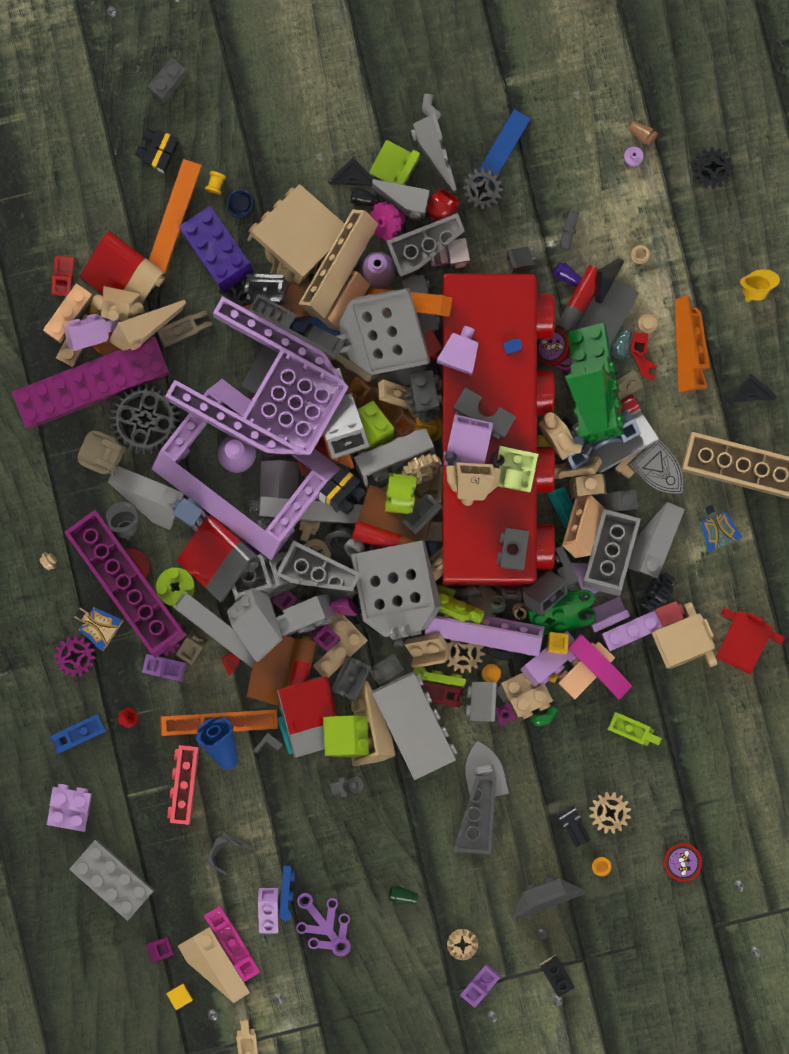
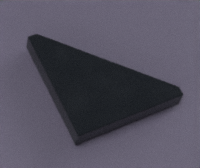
(351, 174)
(605, 278)
(751, 390)

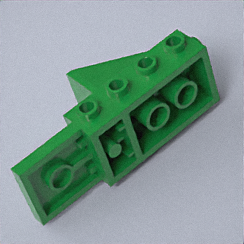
(594, 385)

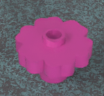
(388, 220)

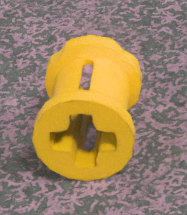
(215, 182)

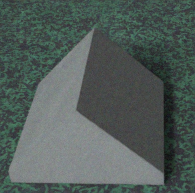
(279, 479)

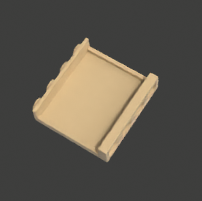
(298, 231)

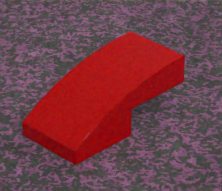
(63, 275)

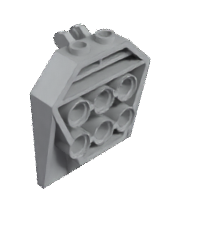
(364, 345)
(397, 619)

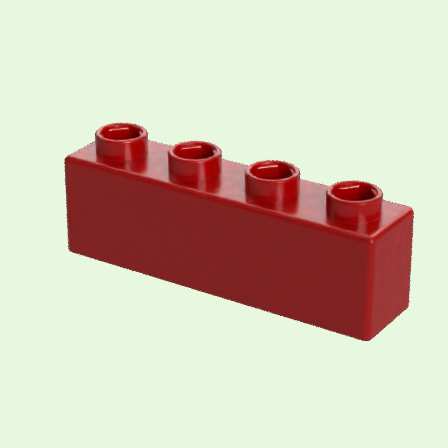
(499, 311)

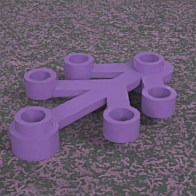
(325, 927)

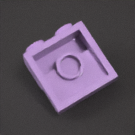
(69, 808)

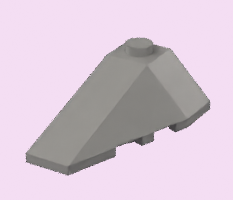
(430, 142)
(421, 245)
(147, 495)
(655, 541)
(311, 568)

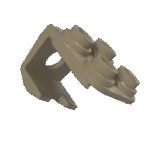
(101, 453)

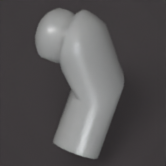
(427, 107)

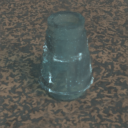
(623, 345)

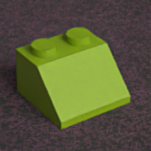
(376, 426)
(346, 736)

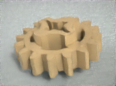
(423, 468)
(456, 659)
(618, 807)

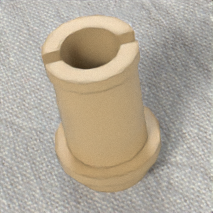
(521, 606)

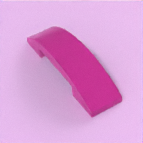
(600, 666)
(232, 943)

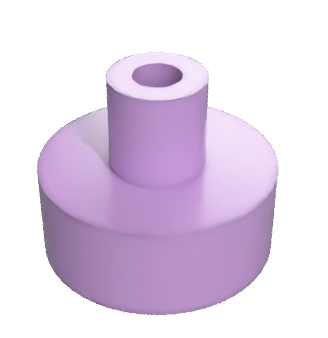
(631, 160)

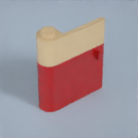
(121, 267)

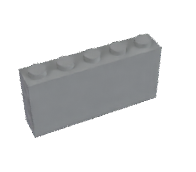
(414, 725)

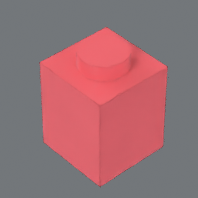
(670, 613)

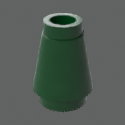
(401, 895)

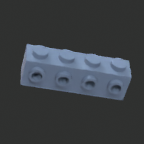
(189, 513)

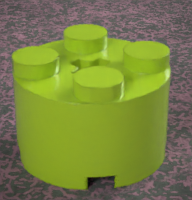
(400, 493)
(174, 576)

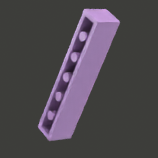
(491, 632)

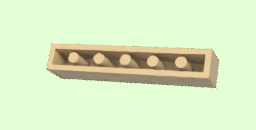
(338, 264)

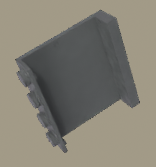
(283, 319)

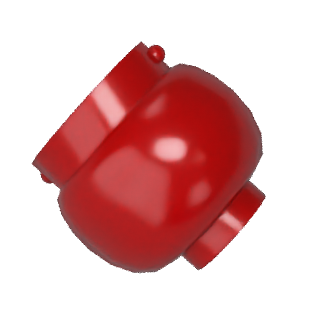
(442, 205)

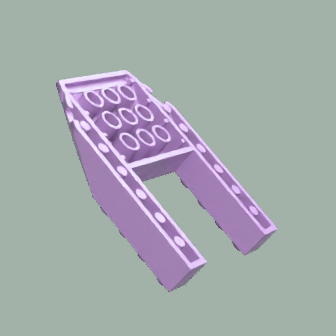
(291, 401)

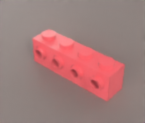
(184, 784)

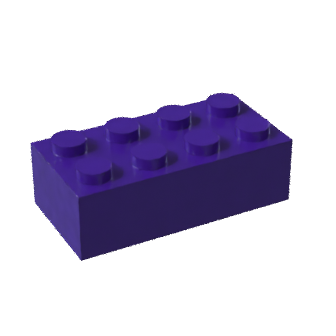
(216, 249)

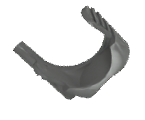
(220, 841)

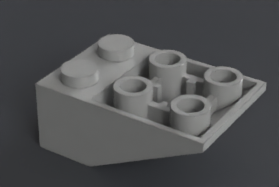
(345, 430)

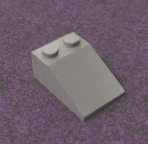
(408, 199)
(255, 623)
(482, 701)

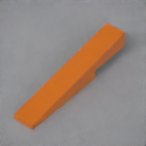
(174, 214)
(425, 303)
(240, 721)

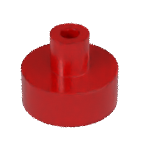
(128, 717)

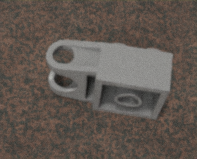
(263, 578)
(306, 615)

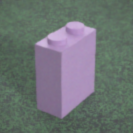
(469, 440)

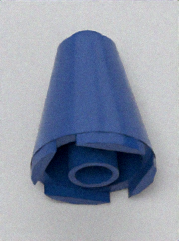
(218, 741)

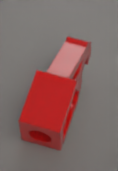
(639, 358)

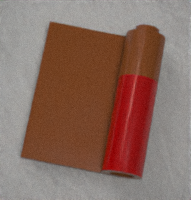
(381, 527)
(280, 668)

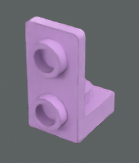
(268, 910)

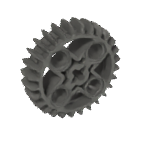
(146, 393)

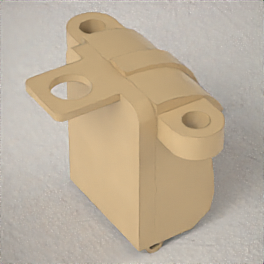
(686, 640)

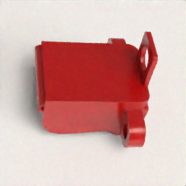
(745, 640)

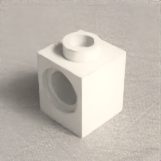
(458, 253)

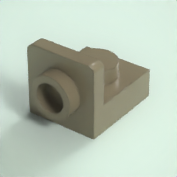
(191, 647)

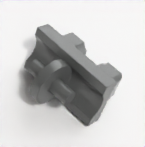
(348, 786)

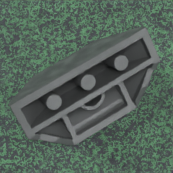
(545, 895)

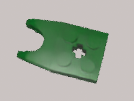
(565, 614)

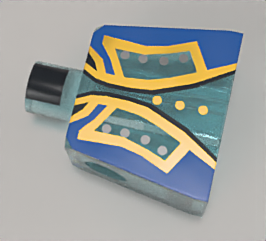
(717, 529)

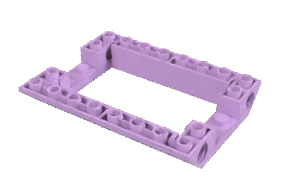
(281, 528)

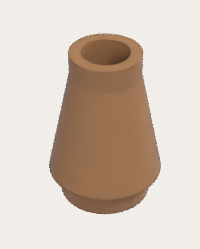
(644, 133)

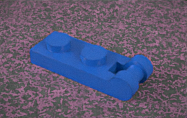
(78, 733)
(286, 892)

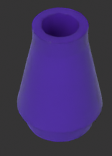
(566, 273)

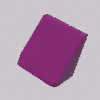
(344, 607)
(159, 949)

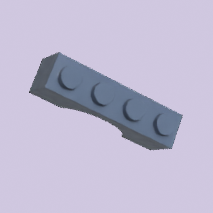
(630, 431)

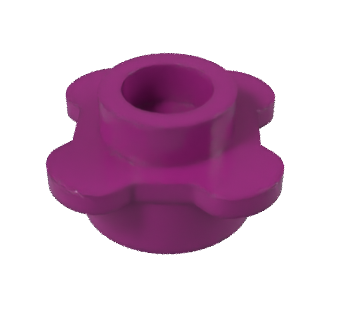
(505, 709)

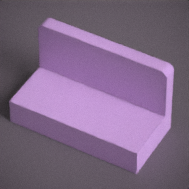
(608, 614)

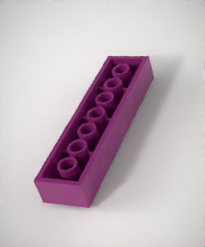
(90, 383)
(125, 583)

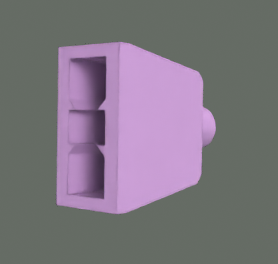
(460, 351)

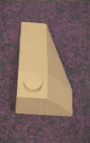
(136, 330)
(379, 736)
(210, 959)

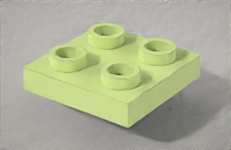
(518, 469)

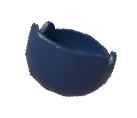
(240, 203)

